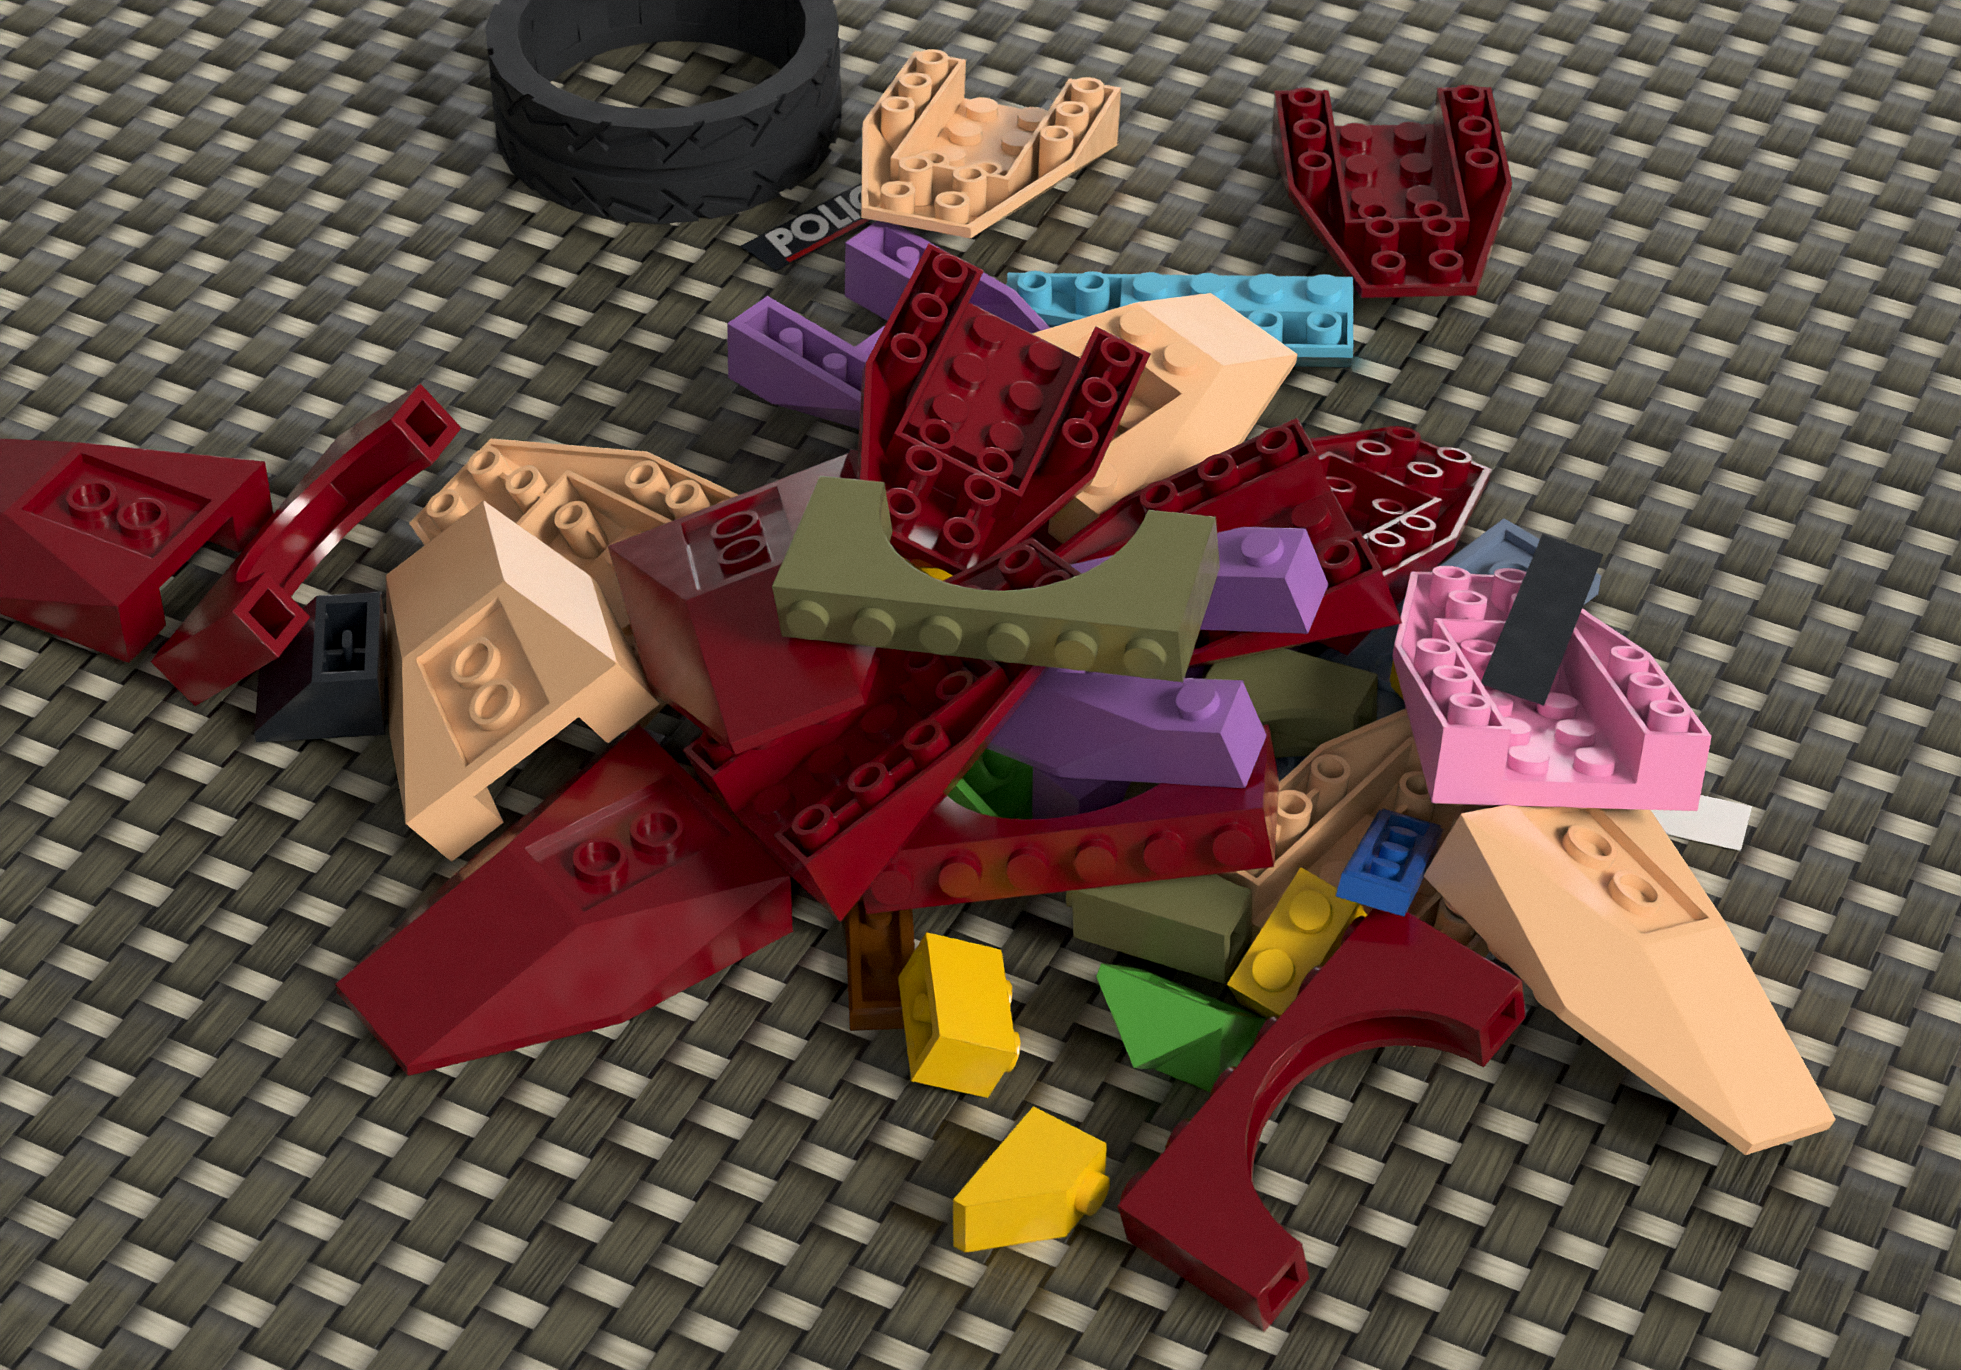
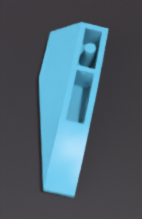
(1299, 311)

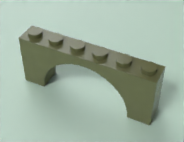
(1120, 618)
(1205, 919)

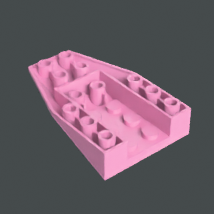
(1602, 740)

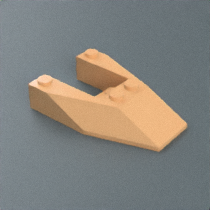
(1194, 399)

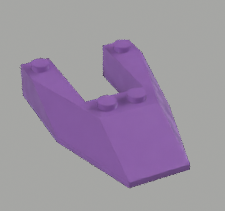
(819, 373)
(1170, 729)

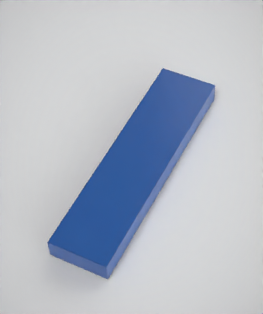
(1390, 862)

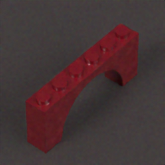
(250, 608)
(1146, 839)
(1382, 988)

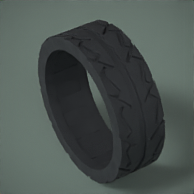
(664, 160)

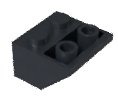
(328, 675)

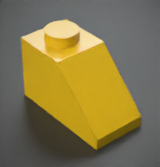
(1031, 1186)

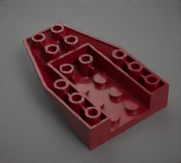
(1402, 202)
(981, 419)
(1267, 485)
(1402, 498)
(106, 525)
(712, 625)
(853, 792)
(574, 917)

